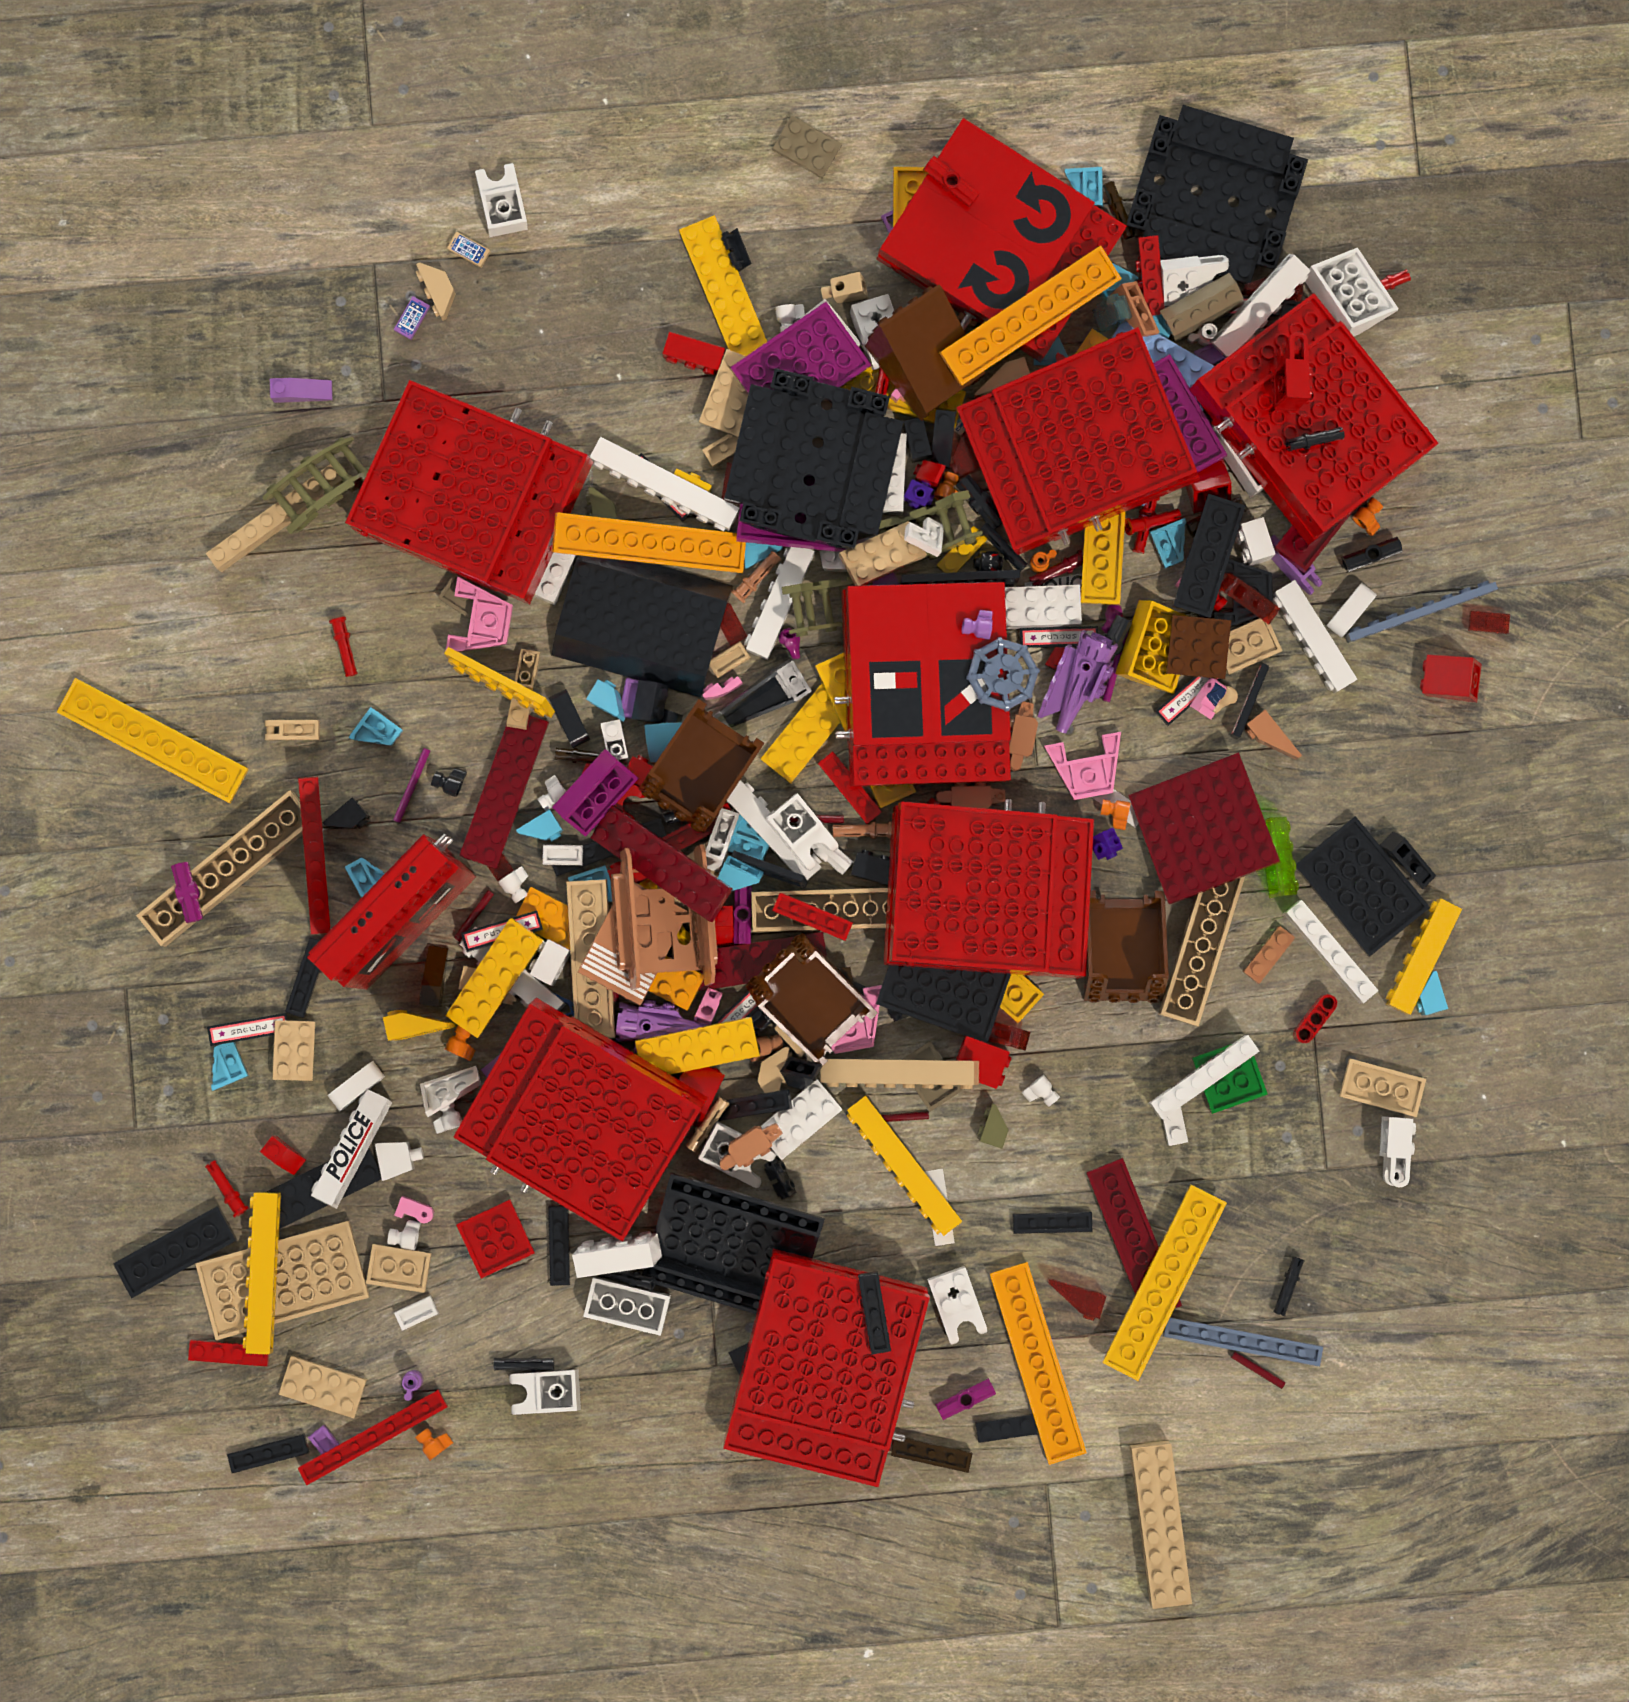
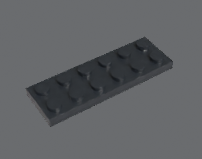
(1209, 556)
(1010, 577)
(296, 1193)
(175, 1252)

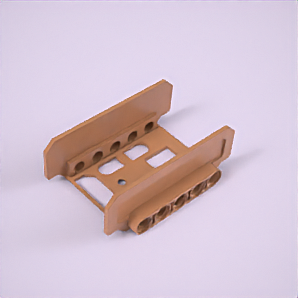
(637, 960)

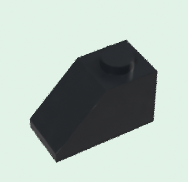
(348, 816)
(800, 1072)

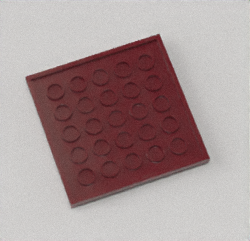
(1204, 828)

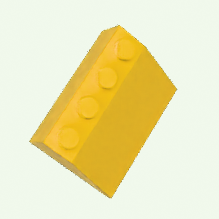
(1147, 647)
(404, 1025)

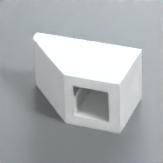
(614, 739)

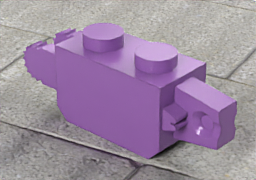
(1293, 572)

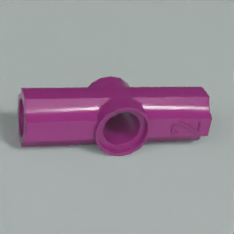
(187, 892)
(742, 928)
(977, 1392)

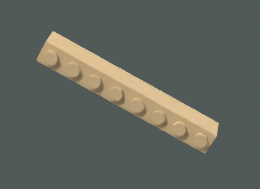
(267, 523)
(900, 1072)

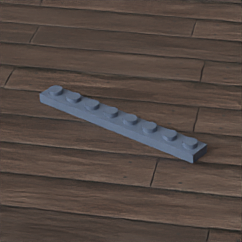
(1413, 613)
(1243, 1341)

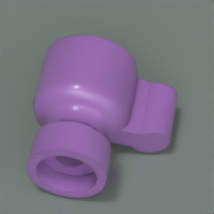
(981, 627)
(411, 1381)

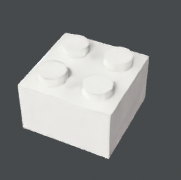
(1254, 542)
(550, 962)

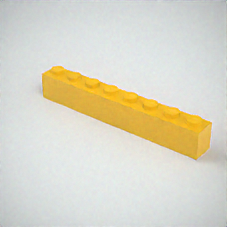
(904, 1165)
(263, 1273)

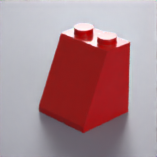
(1213, 481)
(1451, 678)
(991, 1060)
(705, 1081)

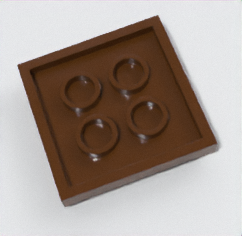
(1198, 647)

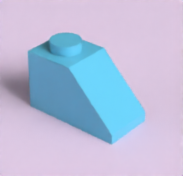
(607, 699)
(542, 827)
(739, 874)
(1432, 996)

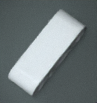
(1351, 610)
(356, 1086)

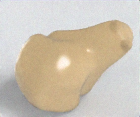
(1230, 698)

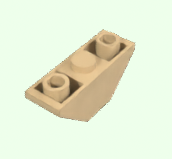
(438, 288)
(769, 1075)

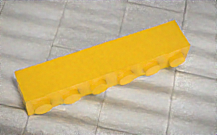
(1423, 956)

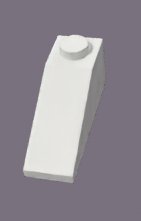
(720, 839)

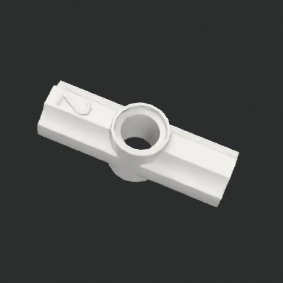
(835, 858)

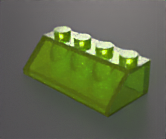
(1281, 876)

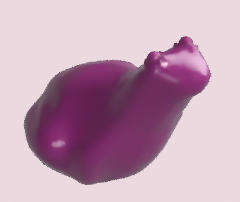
(1110, 614)
(791, 642)

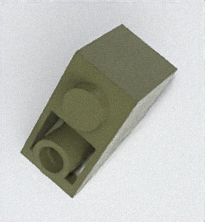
(600, 505)
(994, 1130)

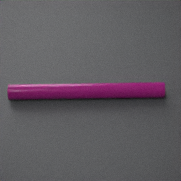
(1111, 682)
(411, 785)

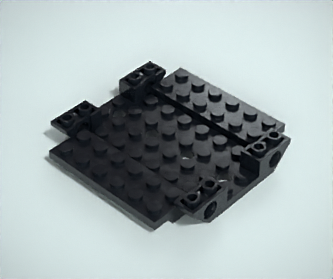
(1226, 163)
(848, 470)

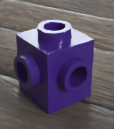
(919, 488)
(1106, 844)

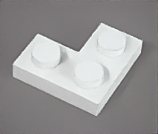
(927, 538)

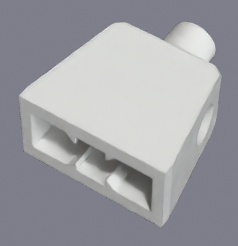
(396, 1158)

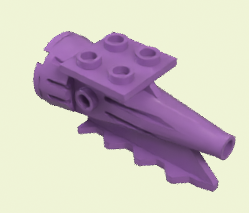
(1076, 681)
(662, 1020)

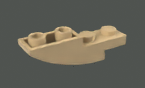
(526, 676)

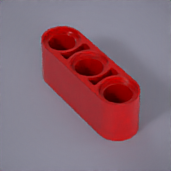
(1323, 1013)

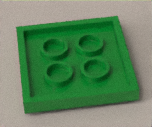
(1234, 1088)

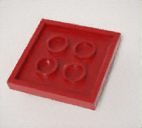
(495, 1238)

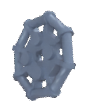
(1006, 663)

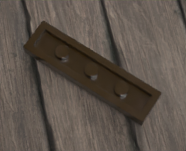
(932, 1454)

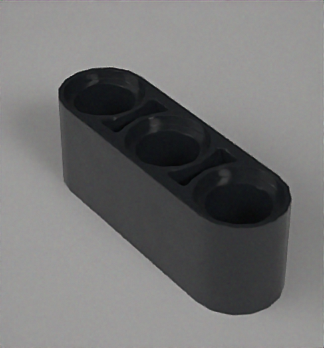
(569, 718)

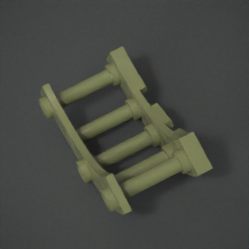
(332, 494)
(941, 508)
(805, 590)

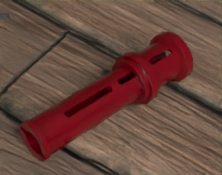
(1067, 565)

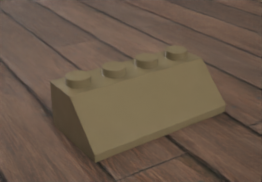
(1202, 307)

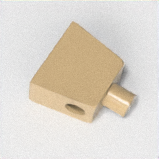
(853, 285)

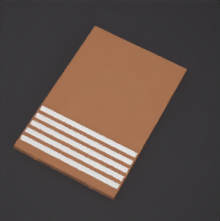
(601, 959)

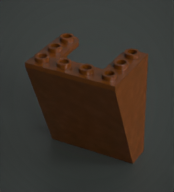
(910, 346)
(699, 768)
(1126, 949)
(808, 998)

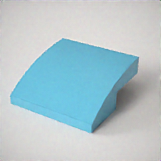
(658, 737)

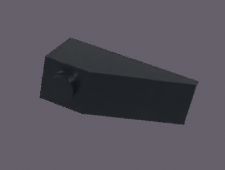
(943, 436)
(1408, 859)

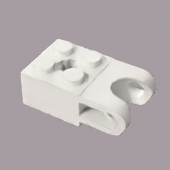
(502, 196)
(1188, 275)
(862, 317)
(805, 834)
(1397, 1149)
(711, 1154)
(958, 1308)
(541, 1392)

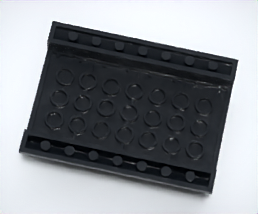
(641, 621)
(723, 1241)

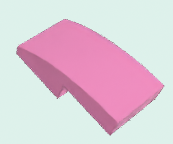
(715, 691)

